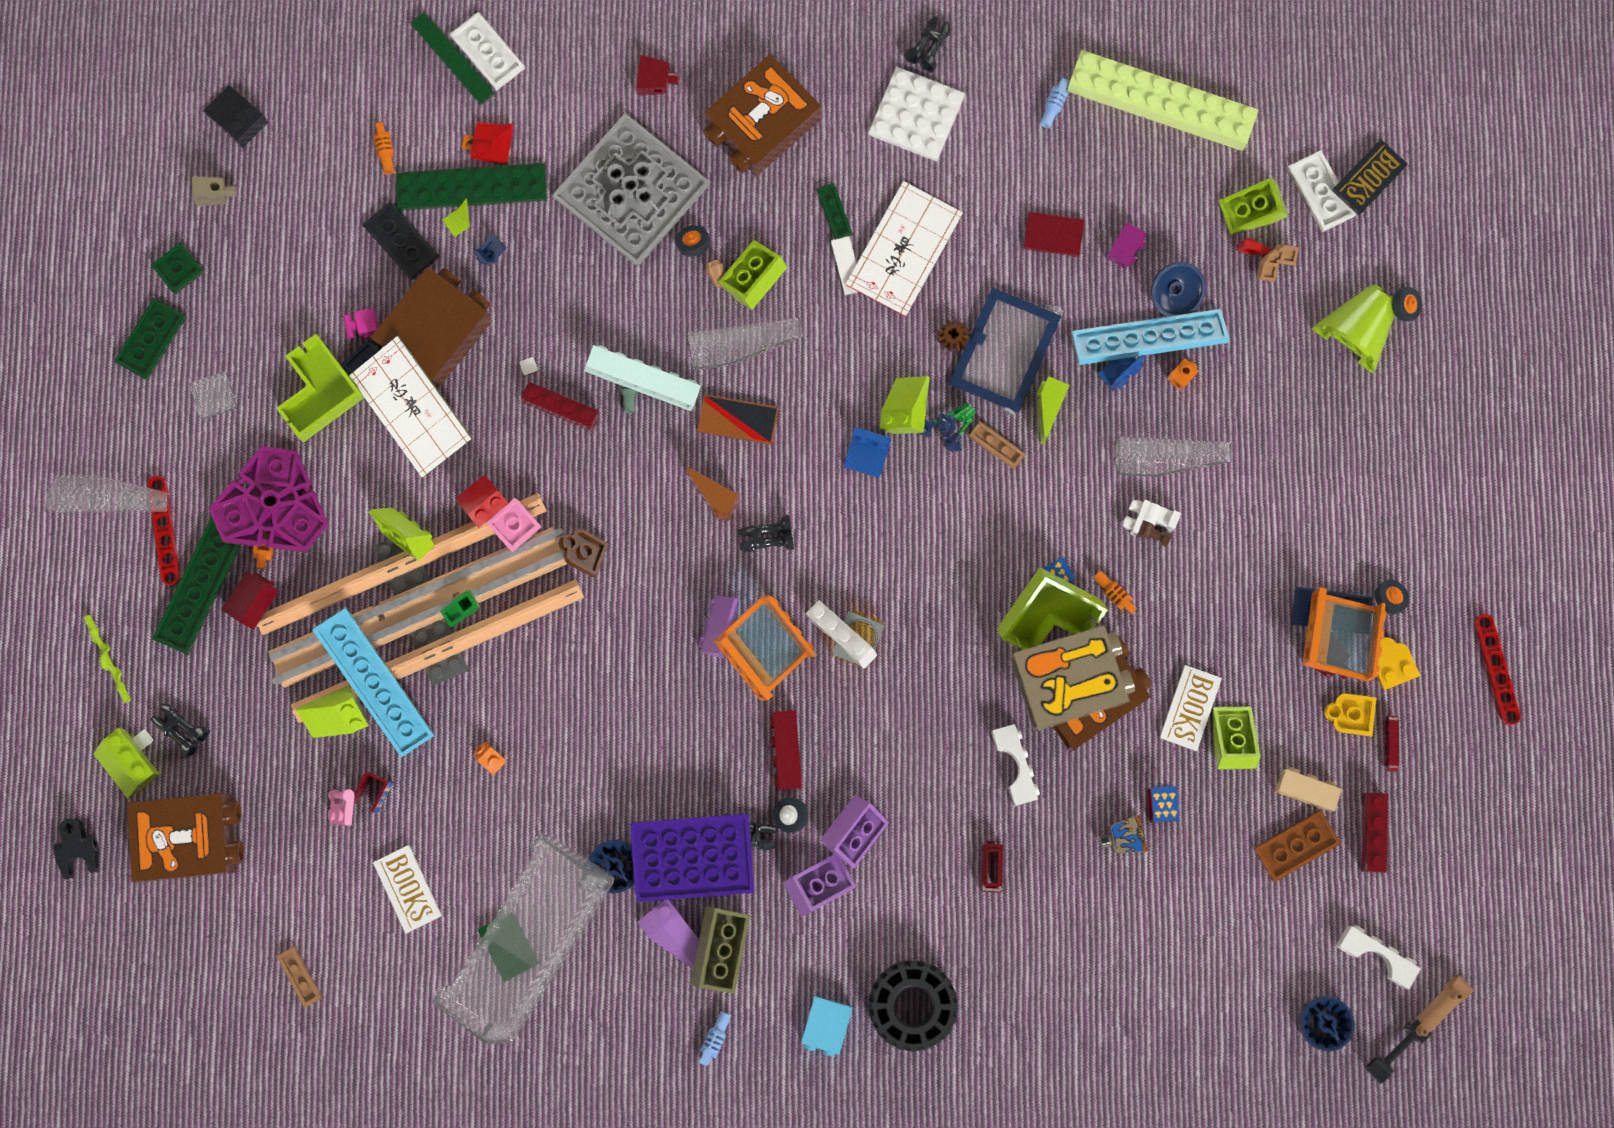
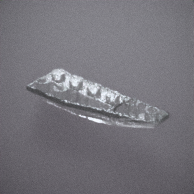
(739, 343)
(1165, 456)
(101, 495)

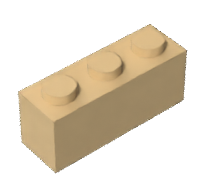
(1308, 789)

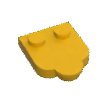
(1395, 664)
(1352, 714)

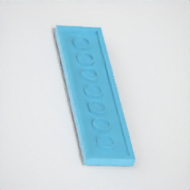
(1150, 336)
(373, 682)

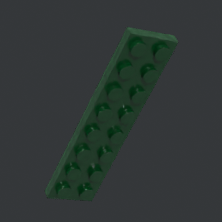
(477, 184)
(196, 591)

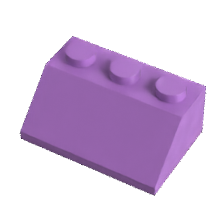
(722, 616)
(854, 831)

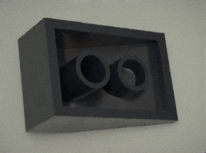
(236, 116)

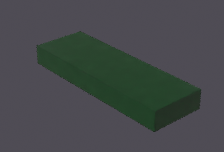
(834, 211)

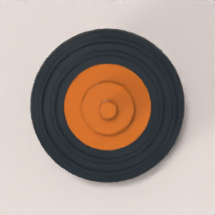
(692, 241)
(1406, 304)
(1393, 595)

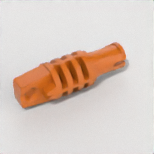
(384, 148)
(1115, 592)

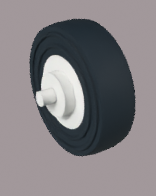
(790, 815)

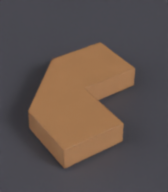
(1269, 263)

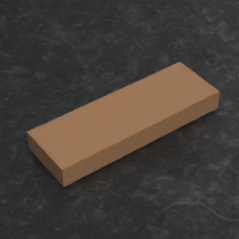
(996, 445)
(299, 976)

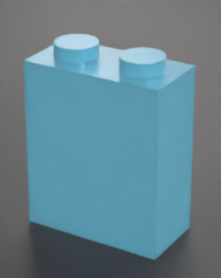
(826, 1026)

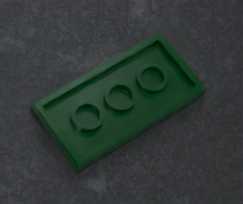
(150, 339)

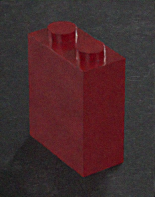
(250, 599)

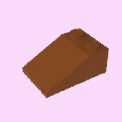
(717, 497)

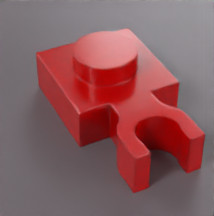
(1251, 247)

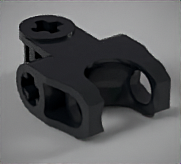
(75, 845)

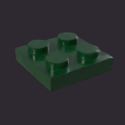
(177, 268)

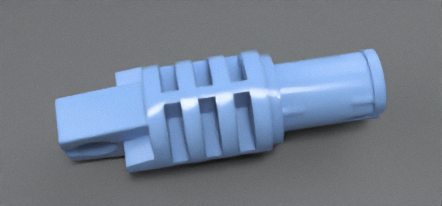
(1054, 102)
(714, 1038)

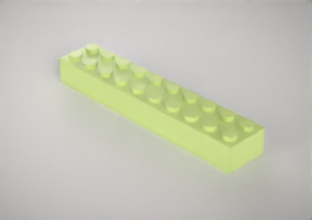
(1162, 100)

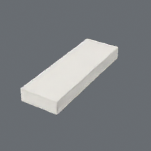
(845, 261)

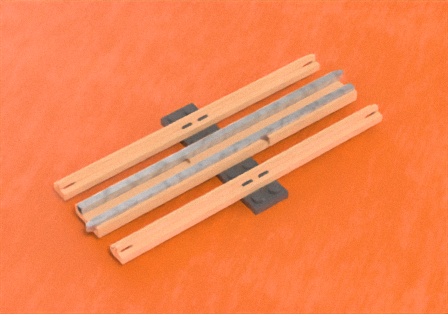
(419, 601)

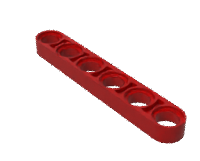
(159, 532)
(1493, 670)

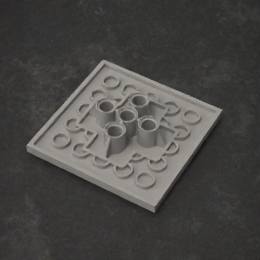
(632, 225)

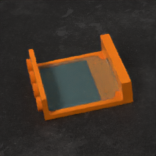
(1344, 636)
(764, 646)

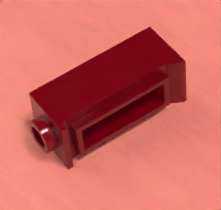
(991, 846)

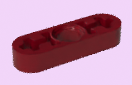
(1392, 743)

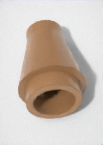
(715, 272)

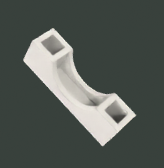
(841, 633)
(1008, 740)
(1399, 970)

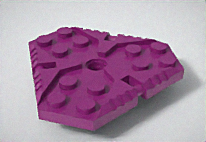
(292, 521)

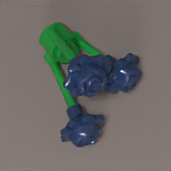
(945, 424)

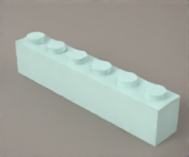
(642, 378)

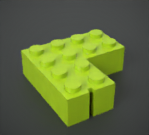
(327, 391)
(1048, 603)

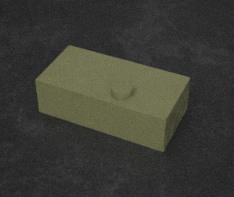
(720, 950)

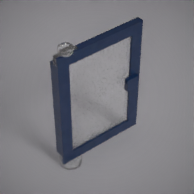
(1006, 350)

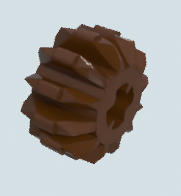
(960, 335)

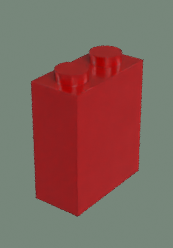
(481, 501)

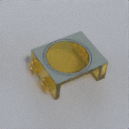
(867, 629)

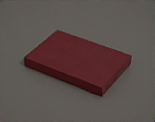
(1054, 234)

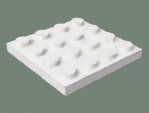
(916, 114)

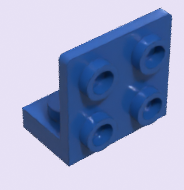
(1118, 371)
(867, 452)

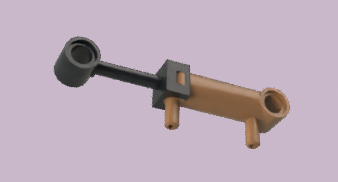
(1419, 1028)

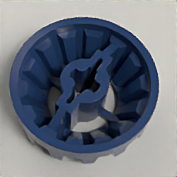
(602, 853)
(1337, 1037)

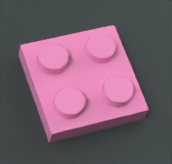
(513, 525)

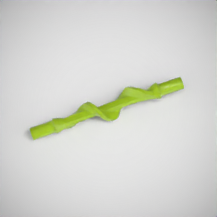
(105, 660)

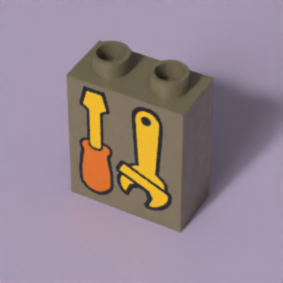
(1072, 677)

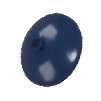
(1188, 292)

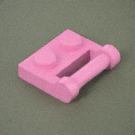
(338, 813)

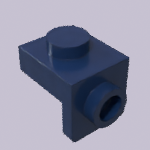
(490, 250)

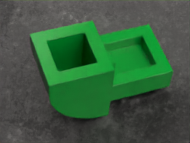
(460, 608)

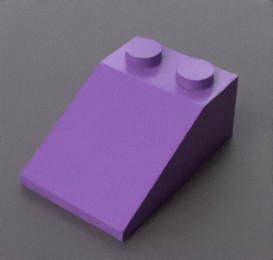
(819, 885)

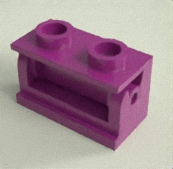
(1127, 245)

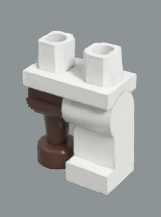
(1147, 517)

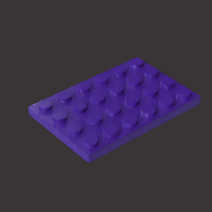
(692, 857)

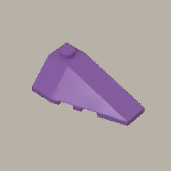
(671, 931)

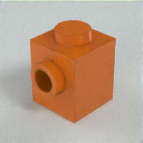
(1183, 374)

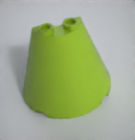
(1361, 325)

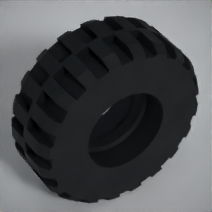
(942, 1014)

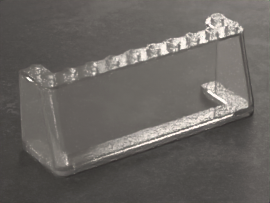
(525, 942)

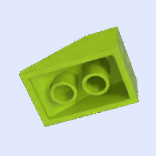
(1254, 207)
(1050, 400)
(905, 406)
(334, 714)
(1235, 738)

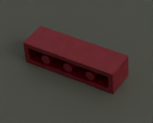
(560, 406)
(787, 750)
(1374, 832)

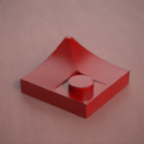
(492, 142)

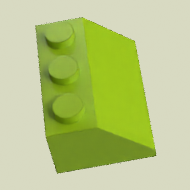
(753, 274)
(403, 532)
(125, 762)

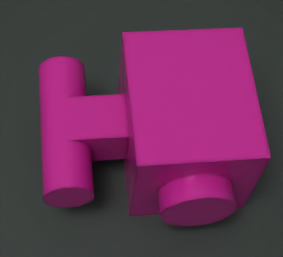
(365, 323)

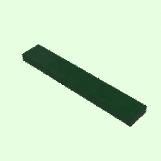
(452, 58)

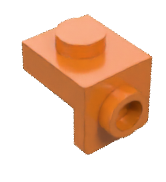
(489, 758)

